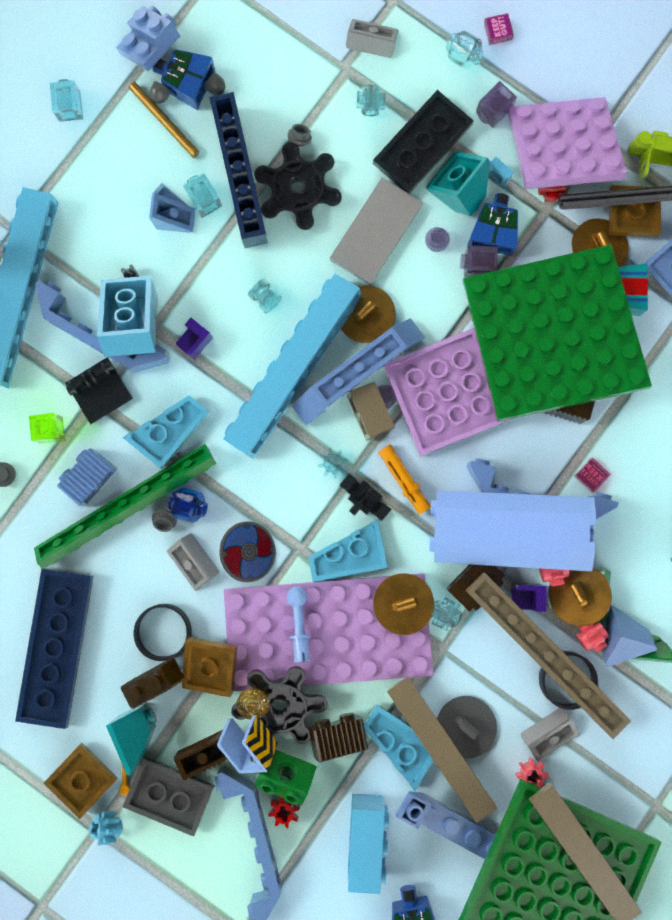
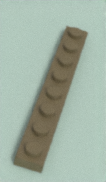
(548, 655)

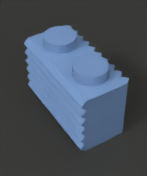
(86, 476)

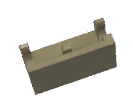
(370, 410)

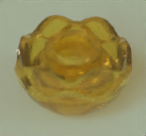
(248, 709)

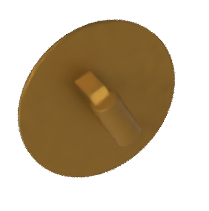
(595, 234)
(371, 316)
(582, 598)
(403, 604)

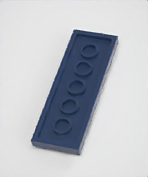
(54, 648)

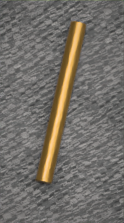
(164, 120)

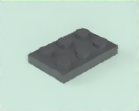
(166, 798)

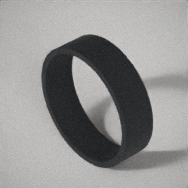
(136, 635)
(594, 678)

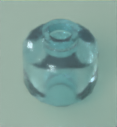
(464, 49)

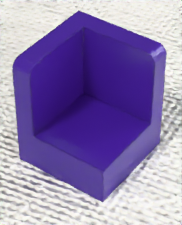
(194, 339)
(529, 596)

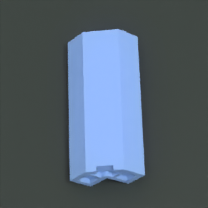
(514, 530)

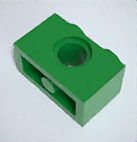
(296, 770)

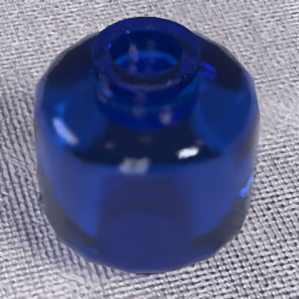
(187, 505)

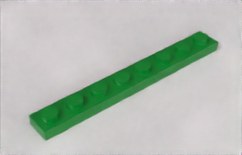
(124, 506)

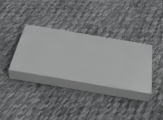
(376, 231)

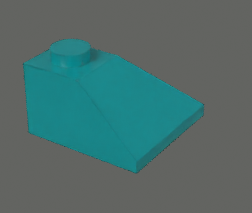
(462, 182)
(132, 734)

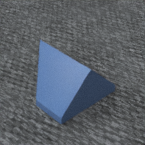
(170, 212)
(626, 638)

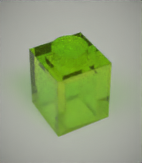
(46, 428)

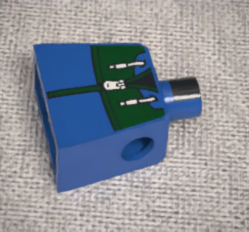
(186, 75)
(496, 226)
(411, 906)

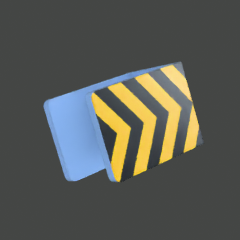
(243, 747)

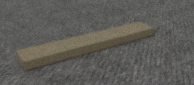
(442, 749)
(584, 854)

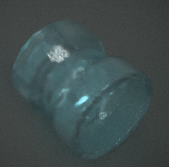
(264, 295)

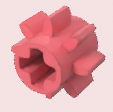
(553, 576)
(592, 637)
(526, 770)

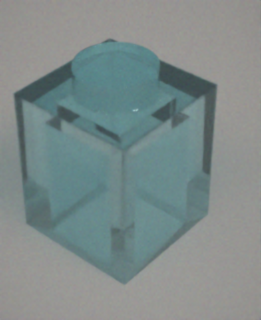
(66, 100)
(202, 195)

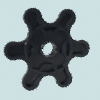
(297, 170)
(288, 691)

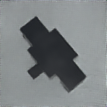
(364, 498)

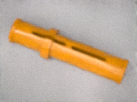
(408, 485)

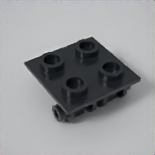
(98, 390)

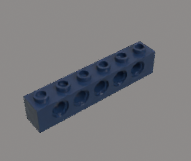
(238, 170)

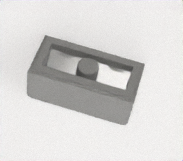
(371, 38)
(193, 561)
(549, 733)

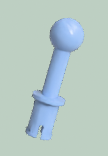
(297, 598)

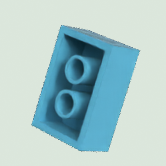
(127, 316)
(367, 844)

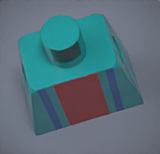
(636, 287)

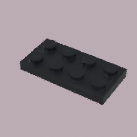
(423, 142)

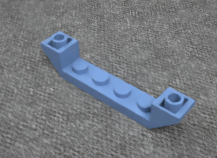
(50, 304)
(357, 369)
(483, 477)
(232, 785)
(424, 810)

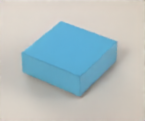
(500, 172)

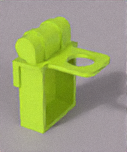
(651, 148)

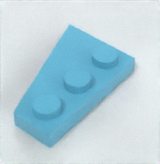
(168, 431)
(399, 744)

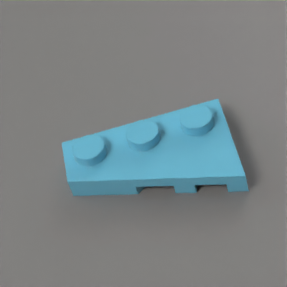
(350, 556)

